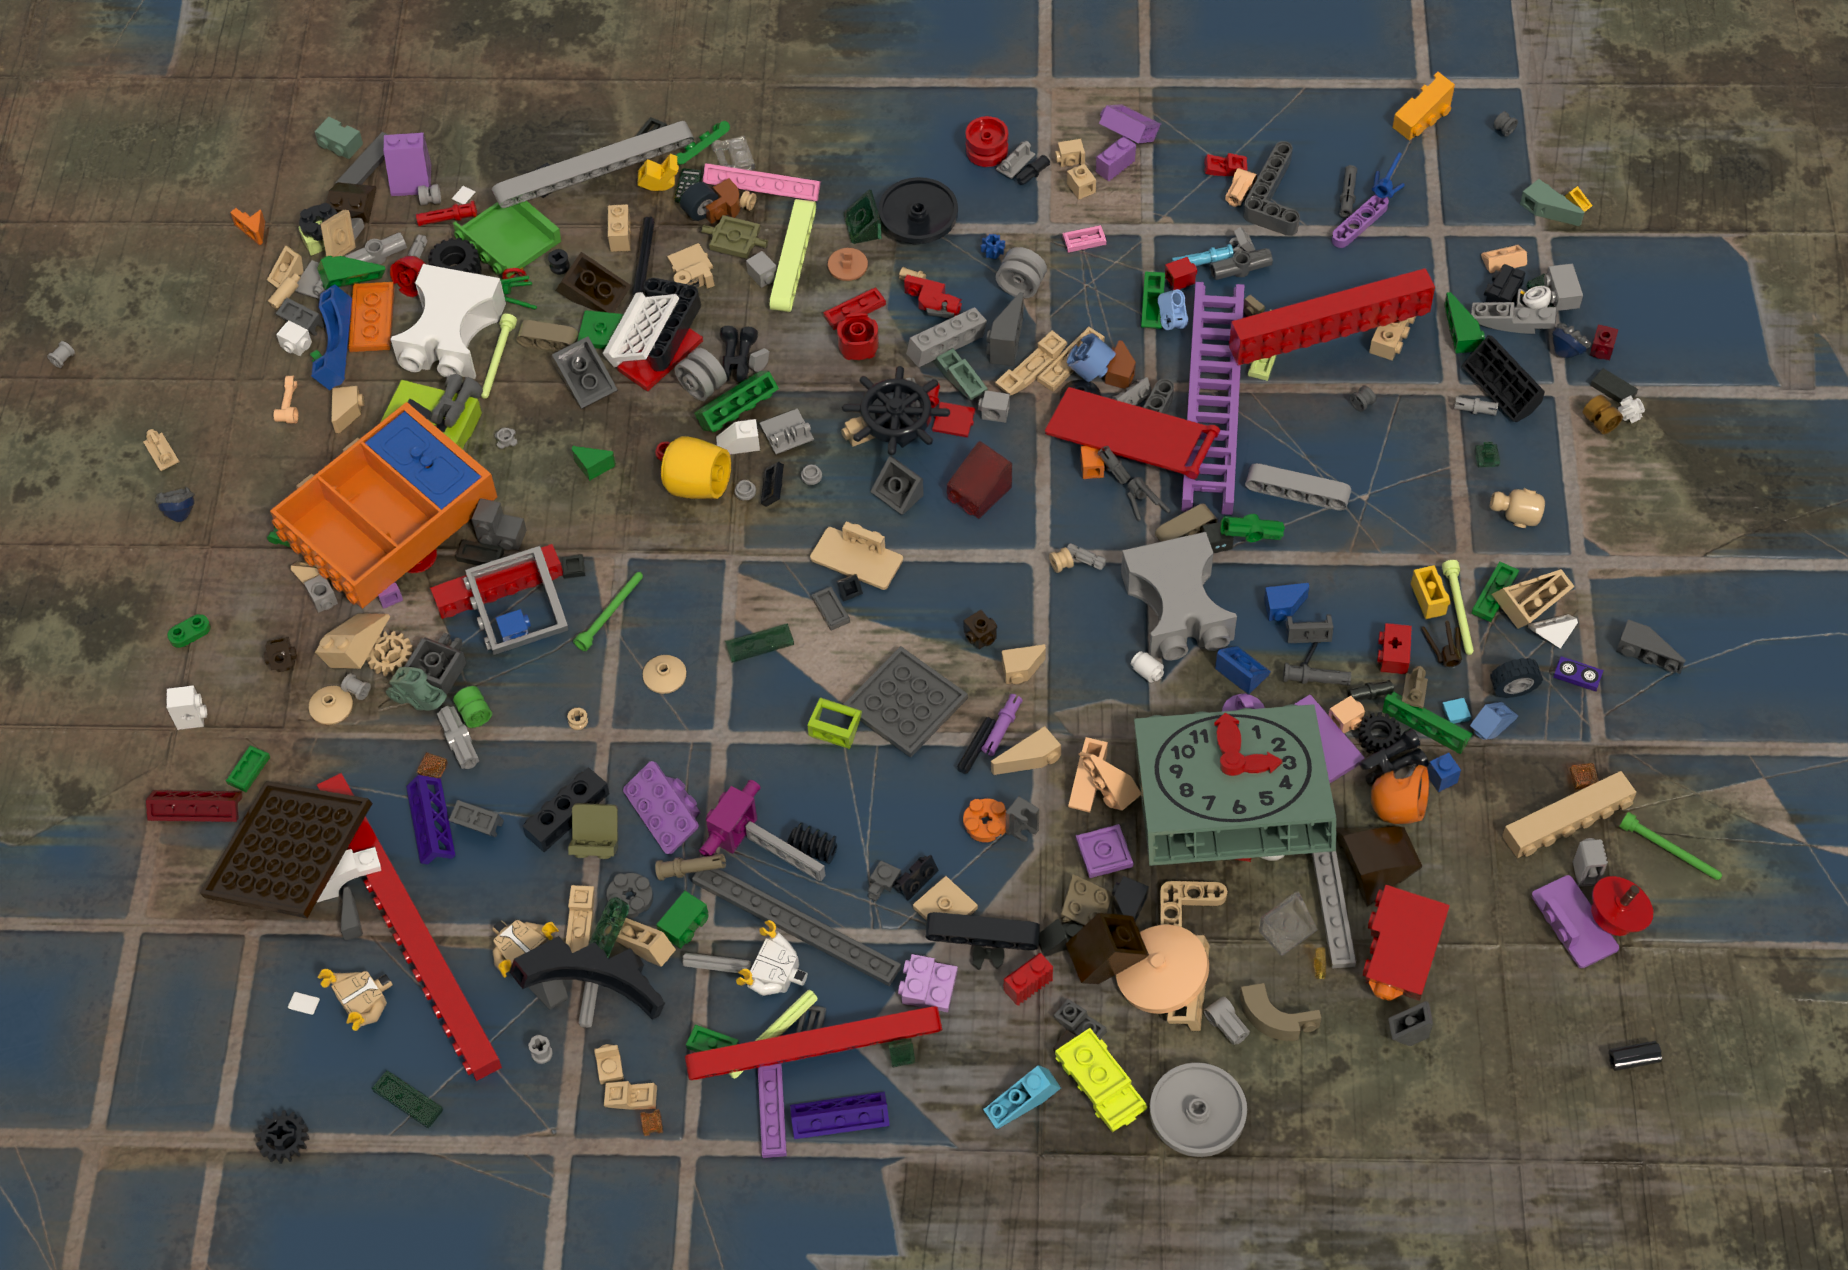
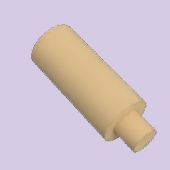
(284, 291)

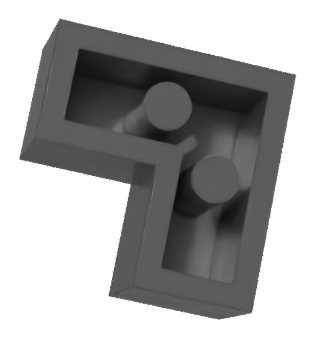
(496, 528)

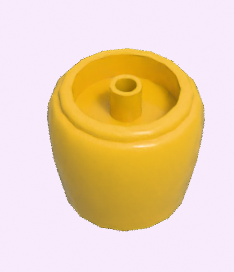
(695, 469)

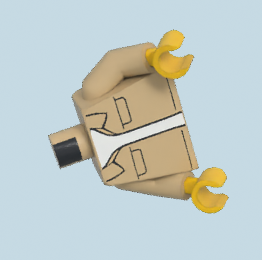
(517, 940)
(358, 995)

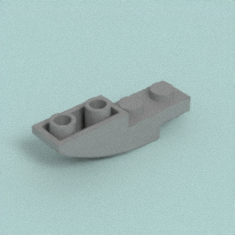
(1506, 317)

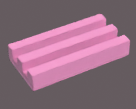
(1085, 241)

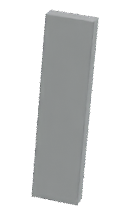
(785, 851)

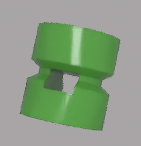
(472, 706)

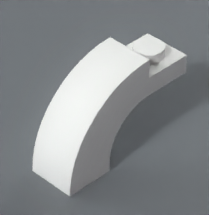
(350, 867)

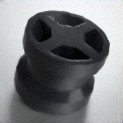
(558, 261)

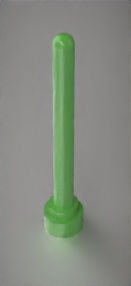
(584, 640)
(1632, 824)

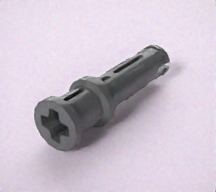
(1305, 674)

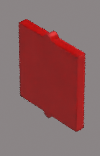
(958, 421)

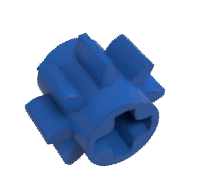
(993, 246)

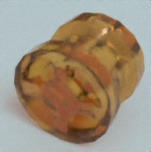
(651, 1122)

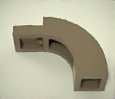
(1271, 1020)

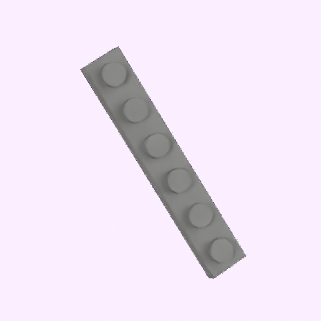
(1333, 910)

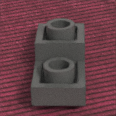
(1077, 1021)

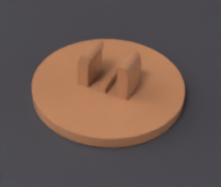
(847, 264)

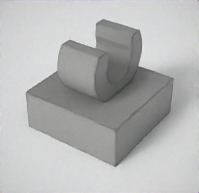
(1243, 240)

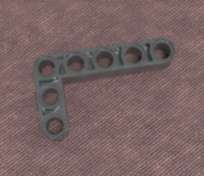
(1258, 204)

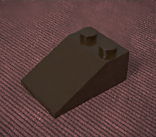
(593, 285)

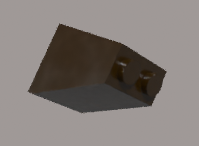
(1106, 947)

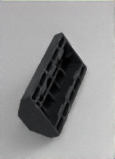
(1504, 379)

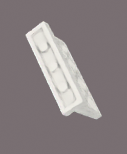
(635, 321)

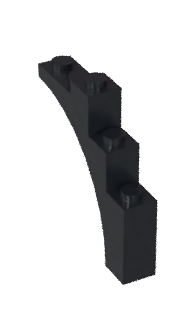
(590, 964)

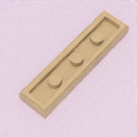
(1059, 370)

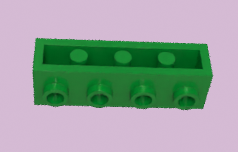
(736, 400)

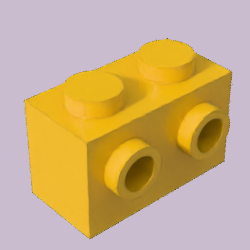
(1430, 592)

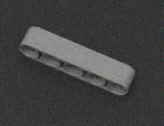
(1298, 487)

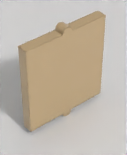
(688, 257)

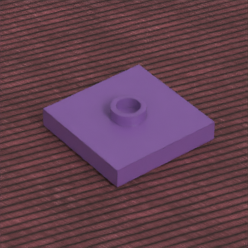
(1104, 851)

